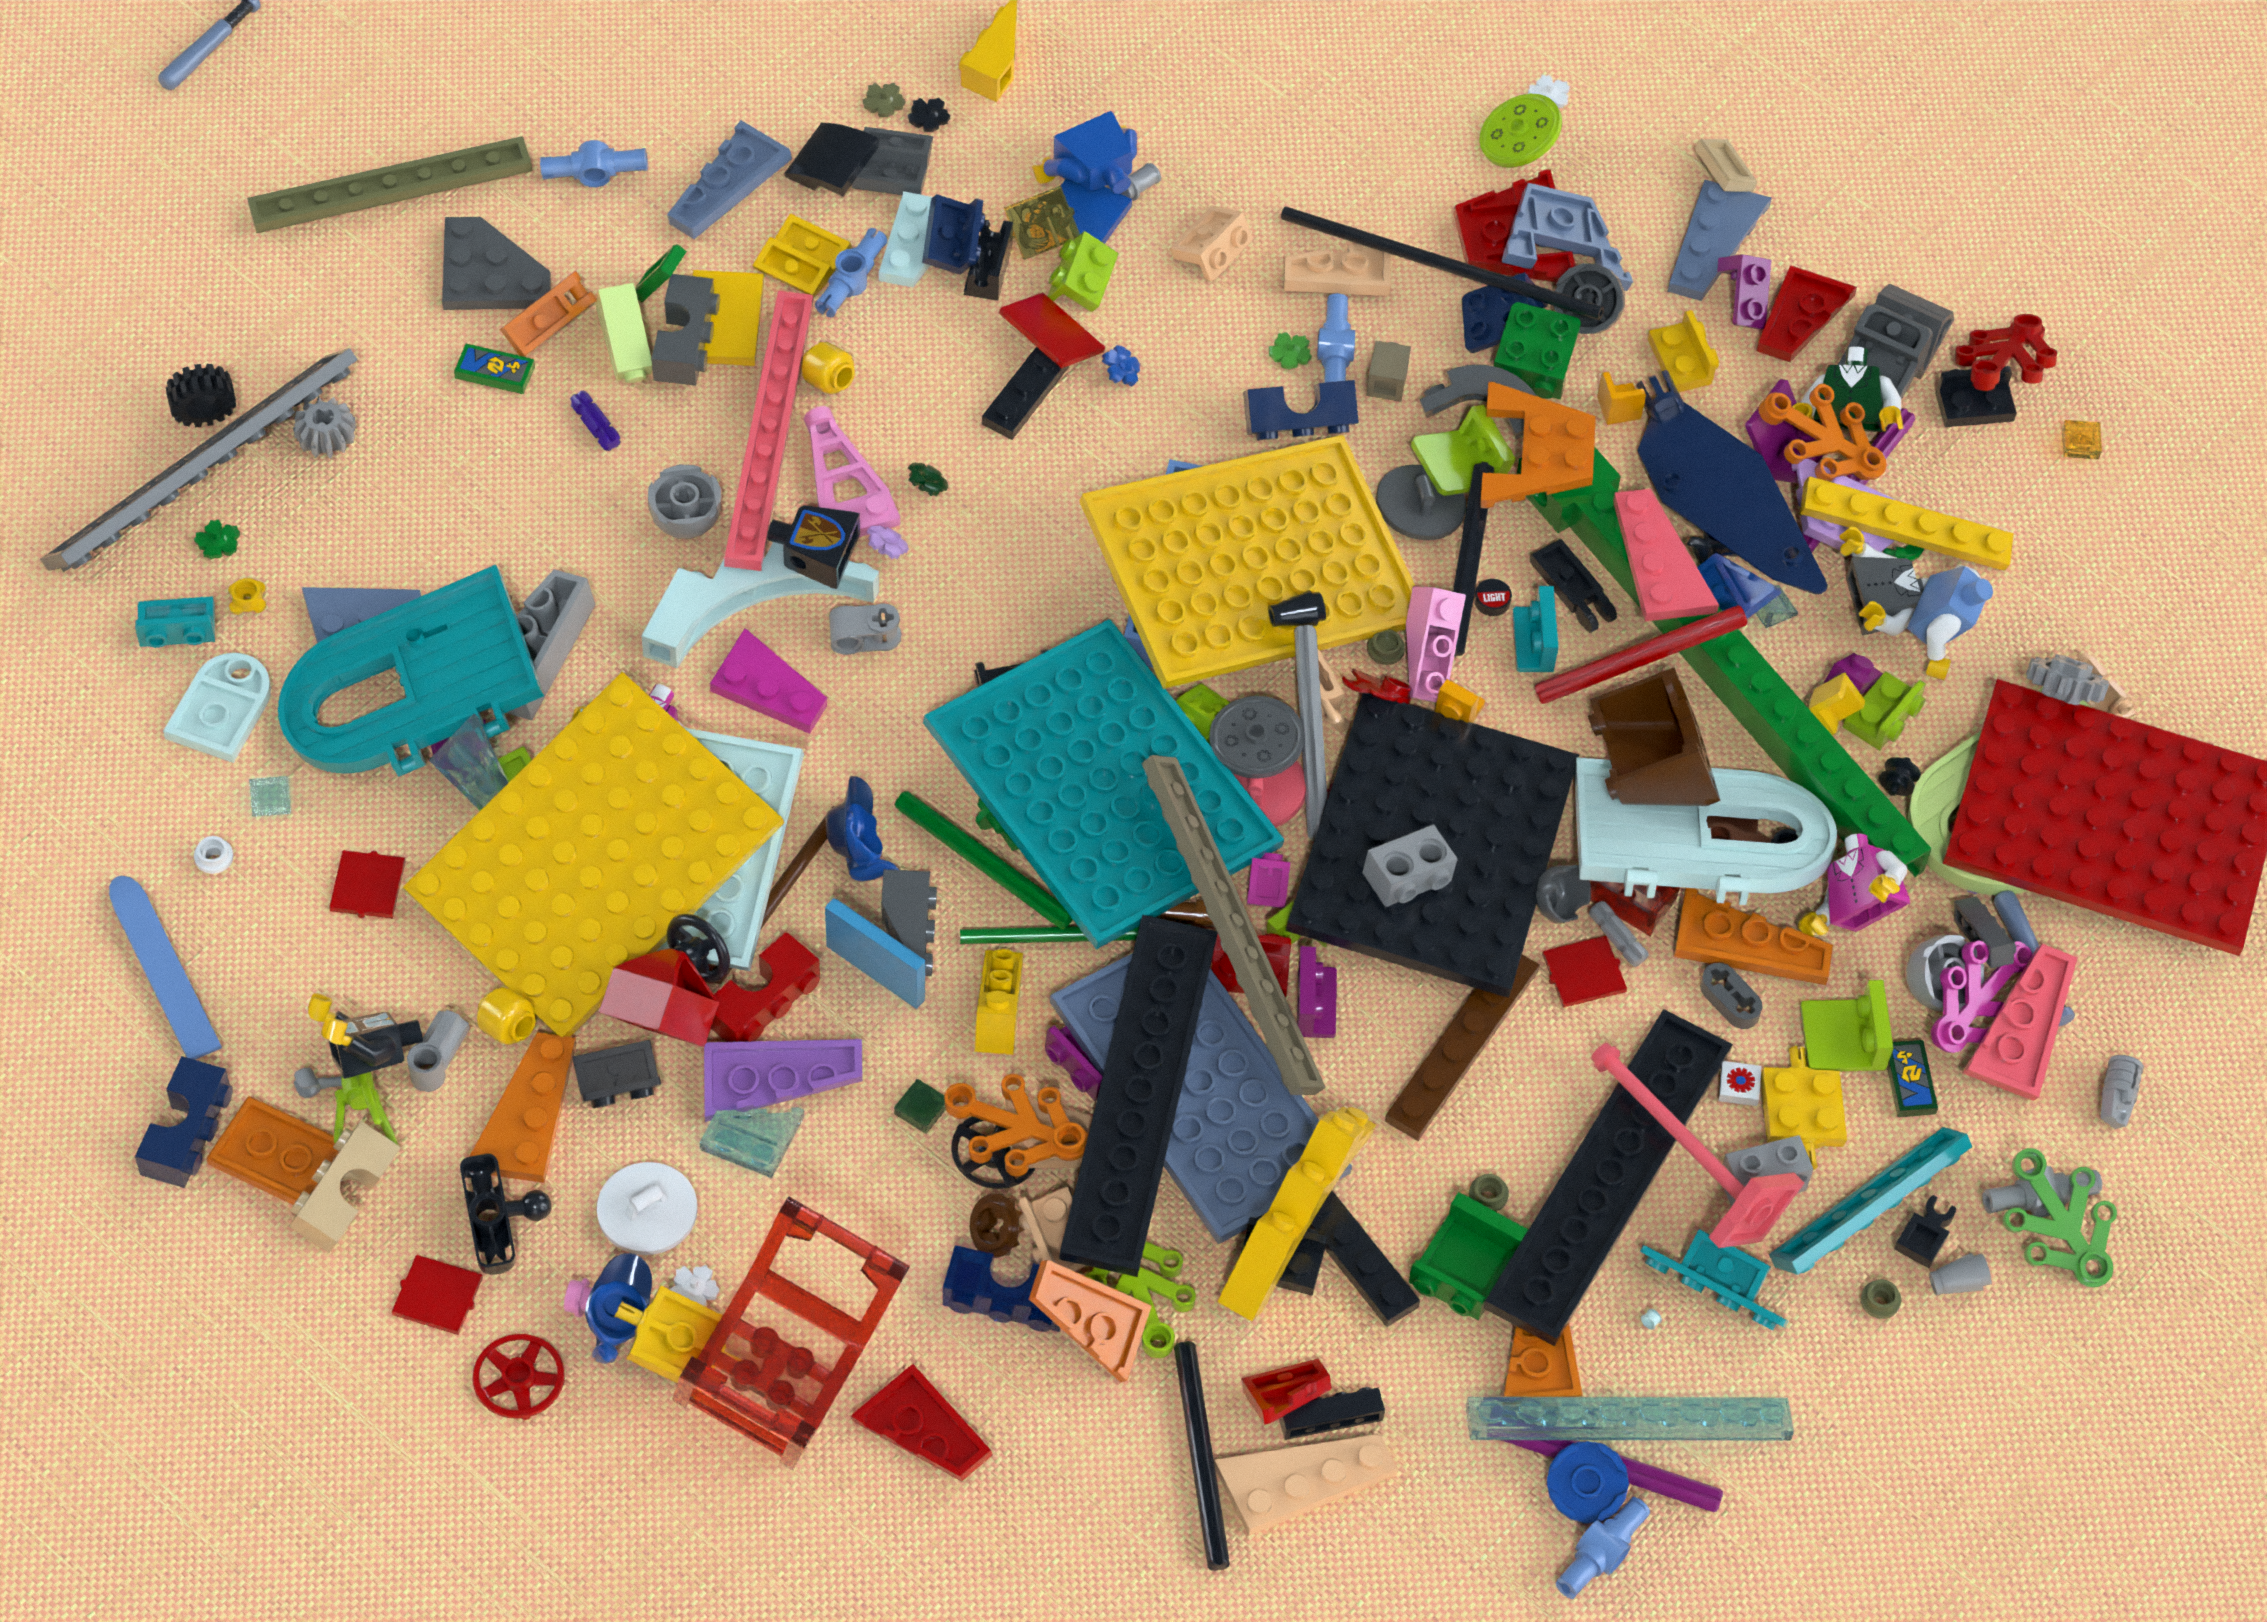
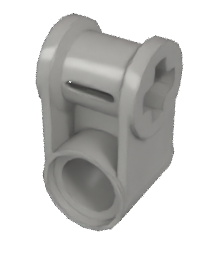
(861, 628)

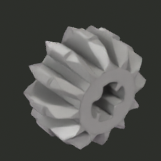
(324, 427)

